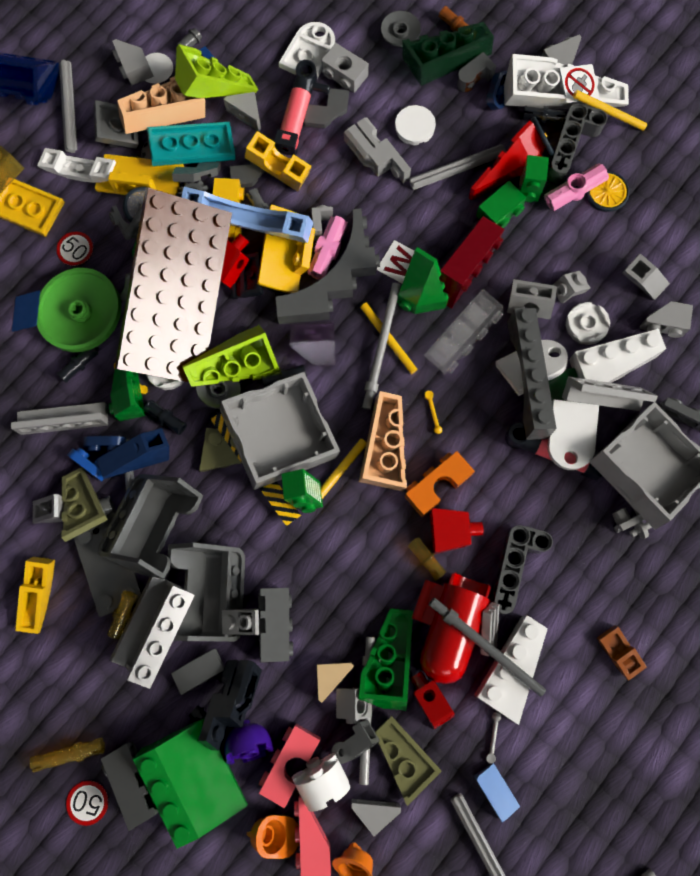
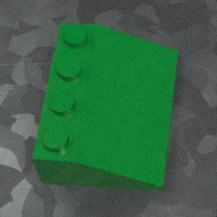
(189, 784)

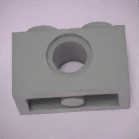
(340, 58)
(532, 295)

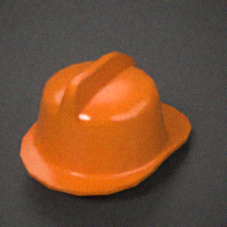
(274, 837)
(353, 862)

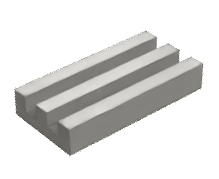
(490, 622)

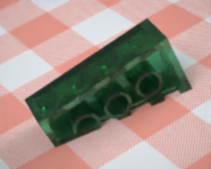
(449, 51)

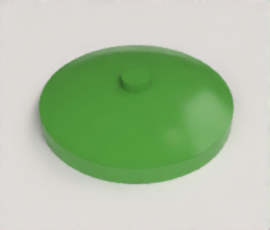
(78, 310)

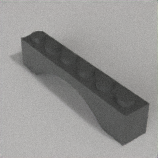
(538, 407)

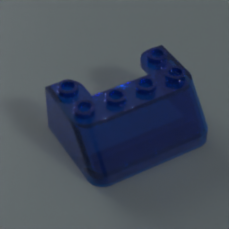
(28, 78)

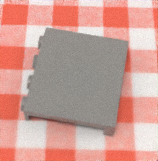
(151, 630)

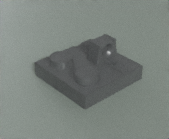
(109, 127)

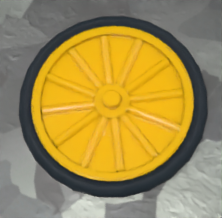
(543, 136)
(610, 194)

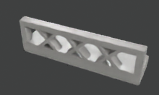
(606, 394)
(61, 418)

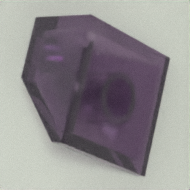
(314, 342)

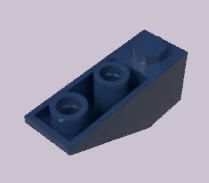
(135, 454)

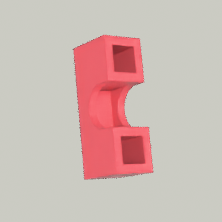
(278, 784)

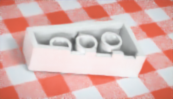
(617, 358)
(500, 687)

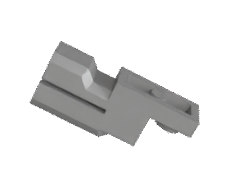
(375, 153)

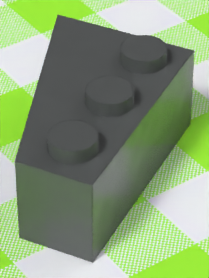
(274, 625)
(128, 786)

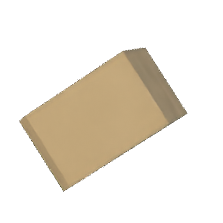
(330, 676)

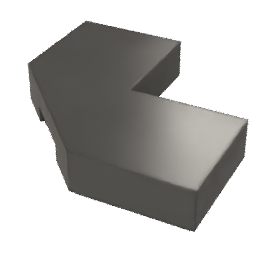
(322, 116)
(194, 174)
(246, 174)

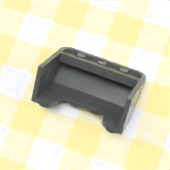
(145, 523)
(216, 580)

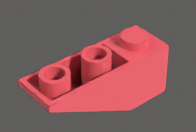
(314, 845)

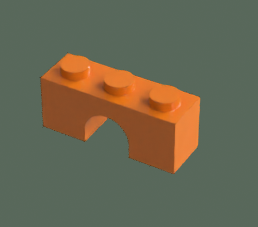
(422, 494)

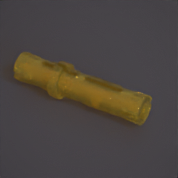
(73, 753)

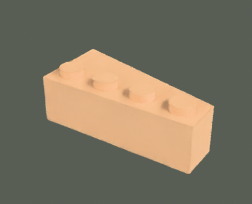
(159, 107)
(384, 451)

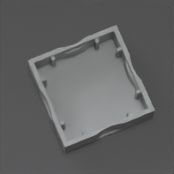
(278, 430)
(652, 466)

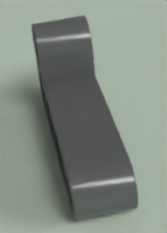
(583, 124)
(515, 571)

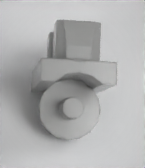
(624, 522)

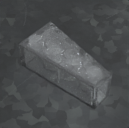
(465, 332)

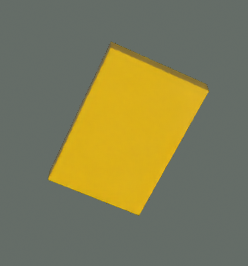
(29, 207)

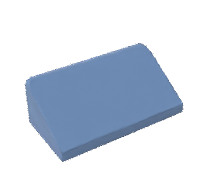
(497, 792)

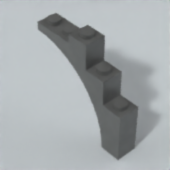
(316, 300)

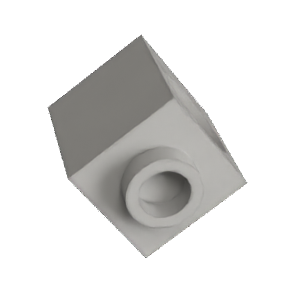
(350, 706)

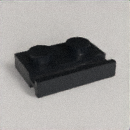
(246, 284)

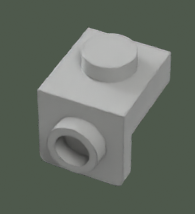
(320, 214)
(571, 285)

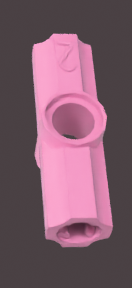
(586, 181)
(327, 247)

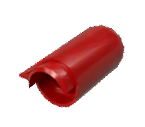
(445, 647)

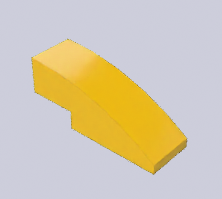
(34, 594)

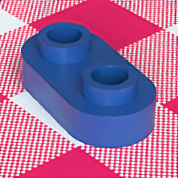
(80, 457)

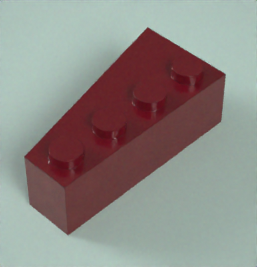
(469, 258)

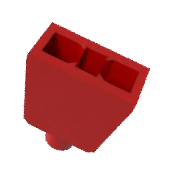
(234, 260)
(452, 529)
(436, 711)

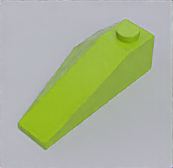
(207, 77)
(238, 358)

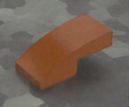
(621, 653)

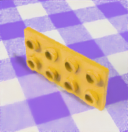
(138, 172)
(284, 261)

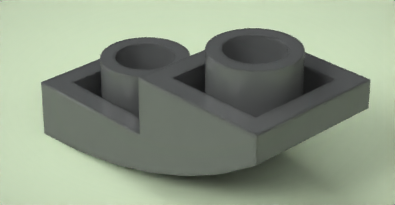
(198, 671)

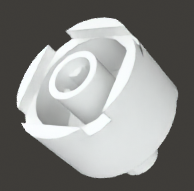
(321, 782)

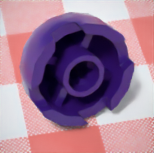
(247, 743)

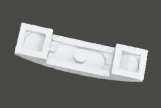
(76, 168)

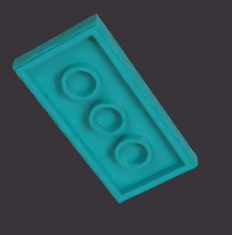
(191, 143)

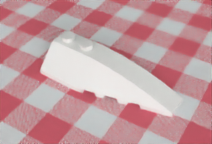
(538, 83)

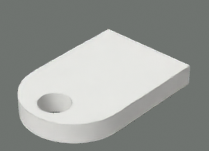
(308, 47)
(555, 366)
(574, 433)

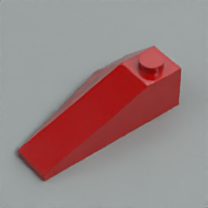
(511, 163)

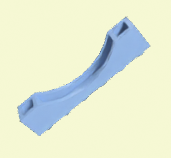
(272, 222)

